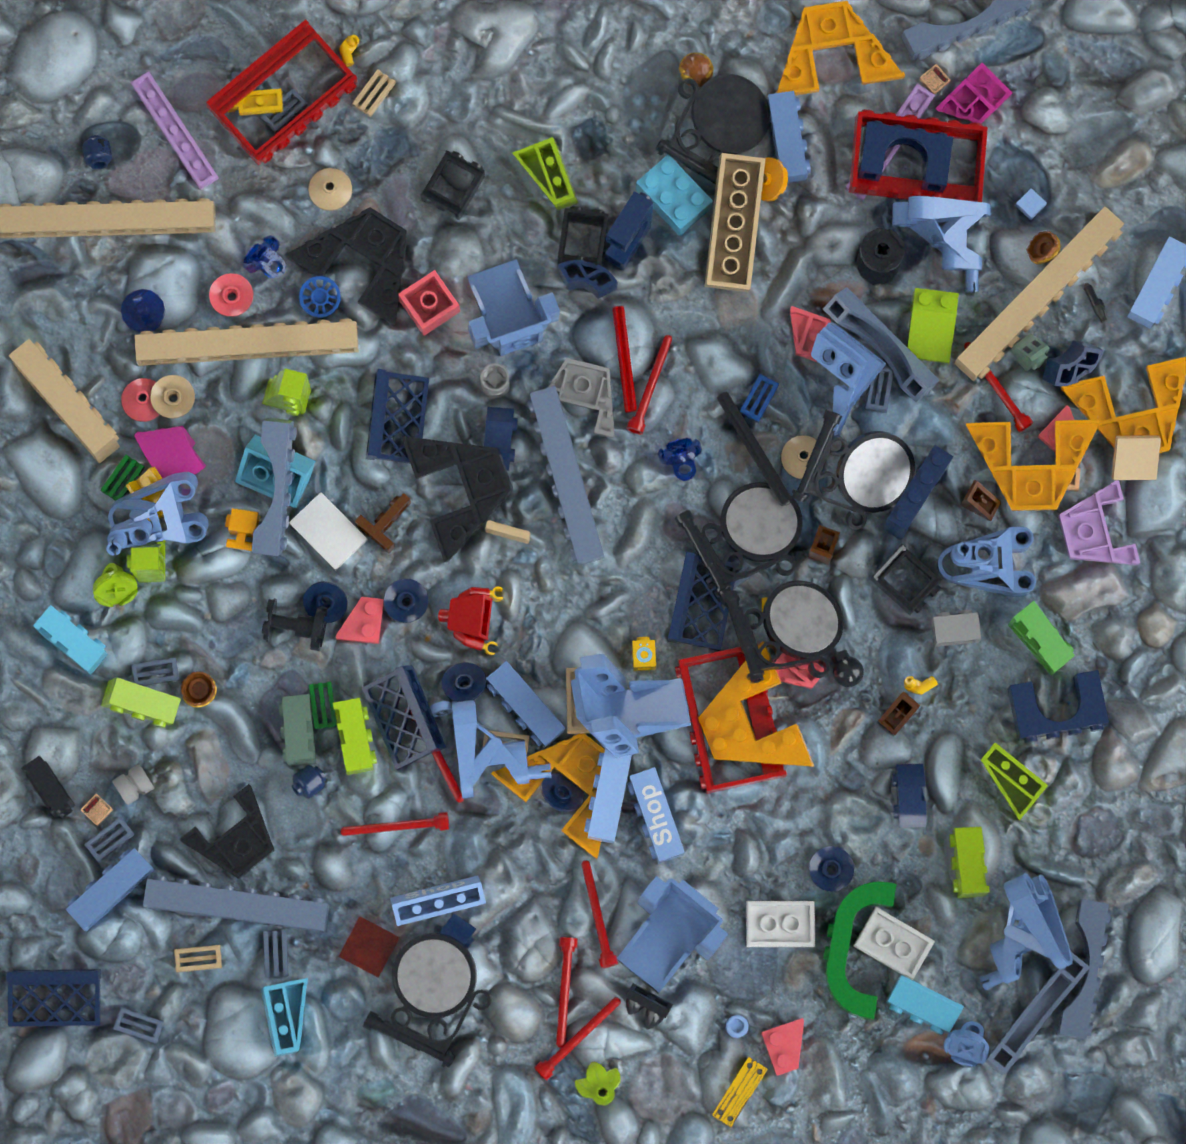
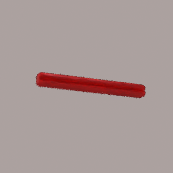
(624, 359)

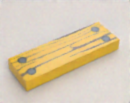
(739, 1092)

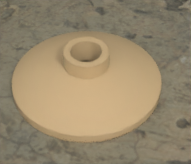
(330, 199)
(170, 386)
(791, 457)

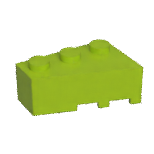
(548, 171)
(288, 392)
(148, 562)

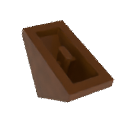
(981, 501)
(824, 544)
(899, 713)

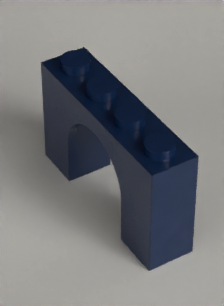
(933, 148)
(629, 230)
(917, 492)
(1032, 724)

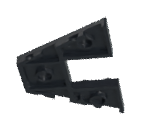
(373, 238)
(483, 480)

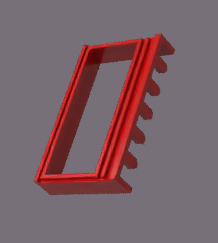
(262, 70)
(904, 188)
(760, 715)

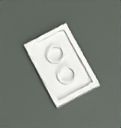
(328, 531)
(780, 924)
(893, 943)

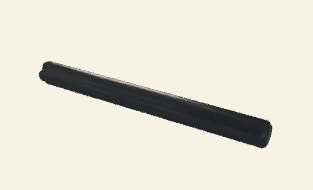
(754, 449)

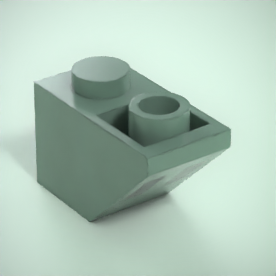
(1030, 352)

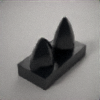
(656, 1007)

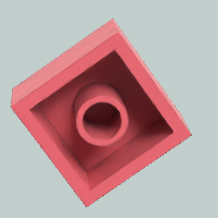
(429, 303)

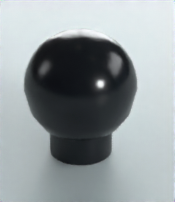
(847, 669)

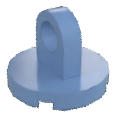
(966, 1046)

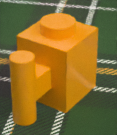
(241, 524)

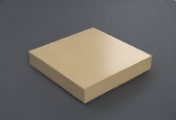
(1136, 457)

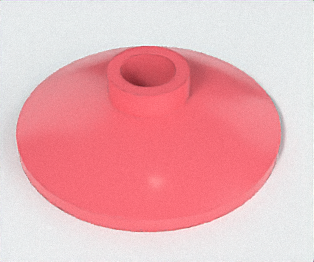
(227, 285)
(130, 401)

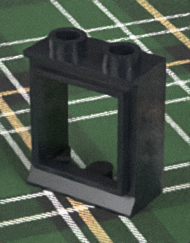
(445, 203)
(578, 215)
(918, 602)
(48, 787)

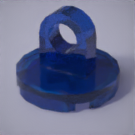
(262, 256)
(143, 310)
(681, 453)

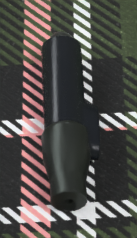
(1097, 304)

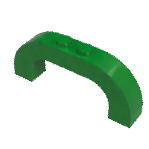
(836, 954)

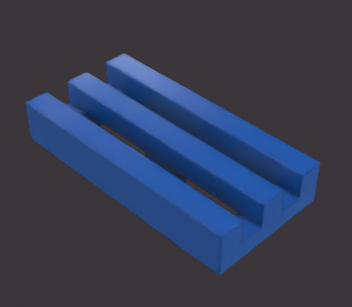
(750, 414)

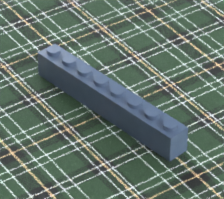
(567, 476)
(236, 905)

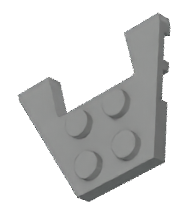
(586, 387)

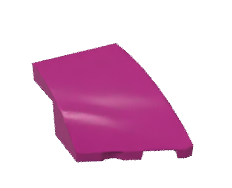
(976, 96)
(170, 451)

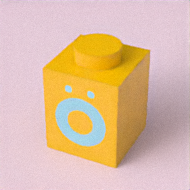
(643, 654)

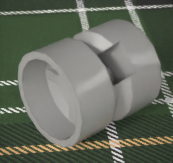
(494, 380)
(133, 784)

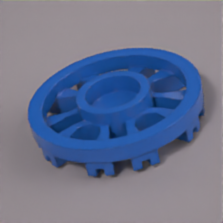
(319, 296)

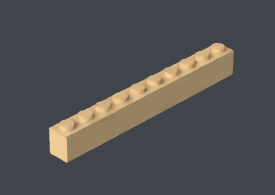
(107, 219)
(1039, 294)
(246, 343)

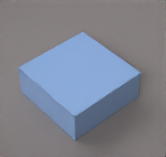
(1031, 204)

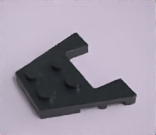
(241, 845)

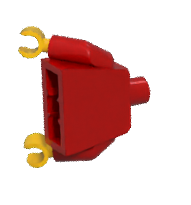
(470, 617)

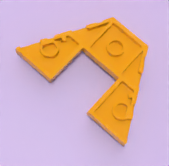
(831, 27)
(1166, 382)
(1034, 485)
(730, 731)
(578, 762)

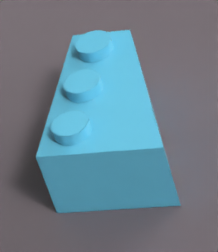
(71, 639)
(284, 1014)

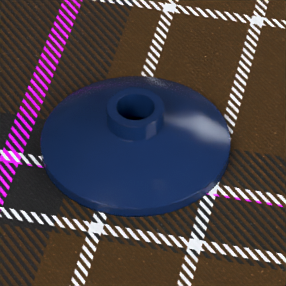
(402, 590)
(314, 597)
(460, 675)
(561, 793)
(839, 860)

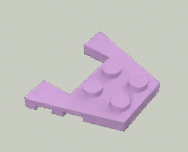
(1087, 531)

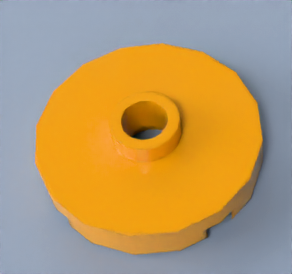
(776, 179)

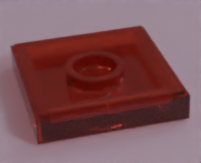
(369, 947)

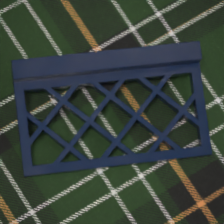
(378, 410)
(683, 603)
(416, 704)
(48, 978)

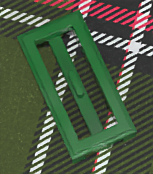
(116, 472)
(320, 686)

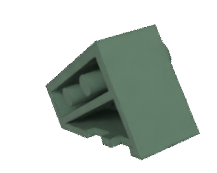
(298, 730)

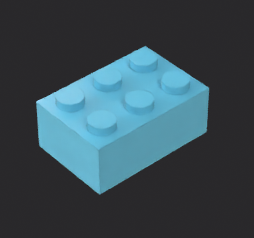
(674, 195)

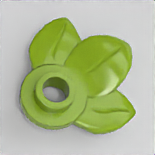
(598, 1080)

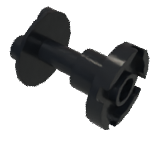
(880, 256)
(303, 625)

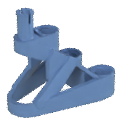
(923, 216)
(139, 529)
(966, 555)
(493, 752)
(1035, 906)

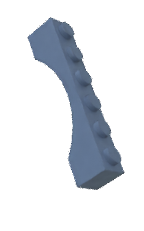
(926, 38)
(909, 370)
(277, 441)
(1091, 922)
(1035, 1015)

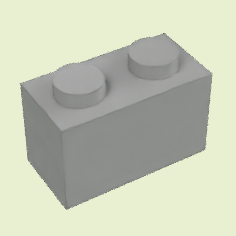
(956, 629)

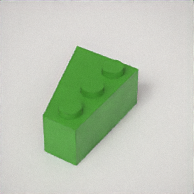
(1041, 638)

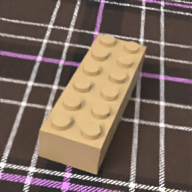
(734, 222)
(61, 396)

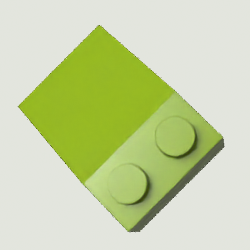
(932, 324)

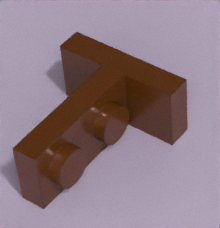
(383, 522)

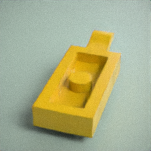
(260, 102)

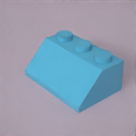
(258, 474)
(924, 1005)

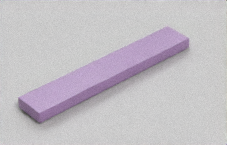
(915, 105)
(174, 130)

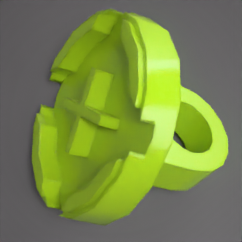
(114, 586)

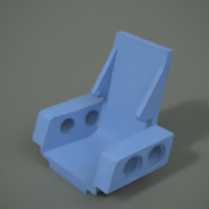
(507, 310)
(847, 353)
(620, 714)
(677, 925)

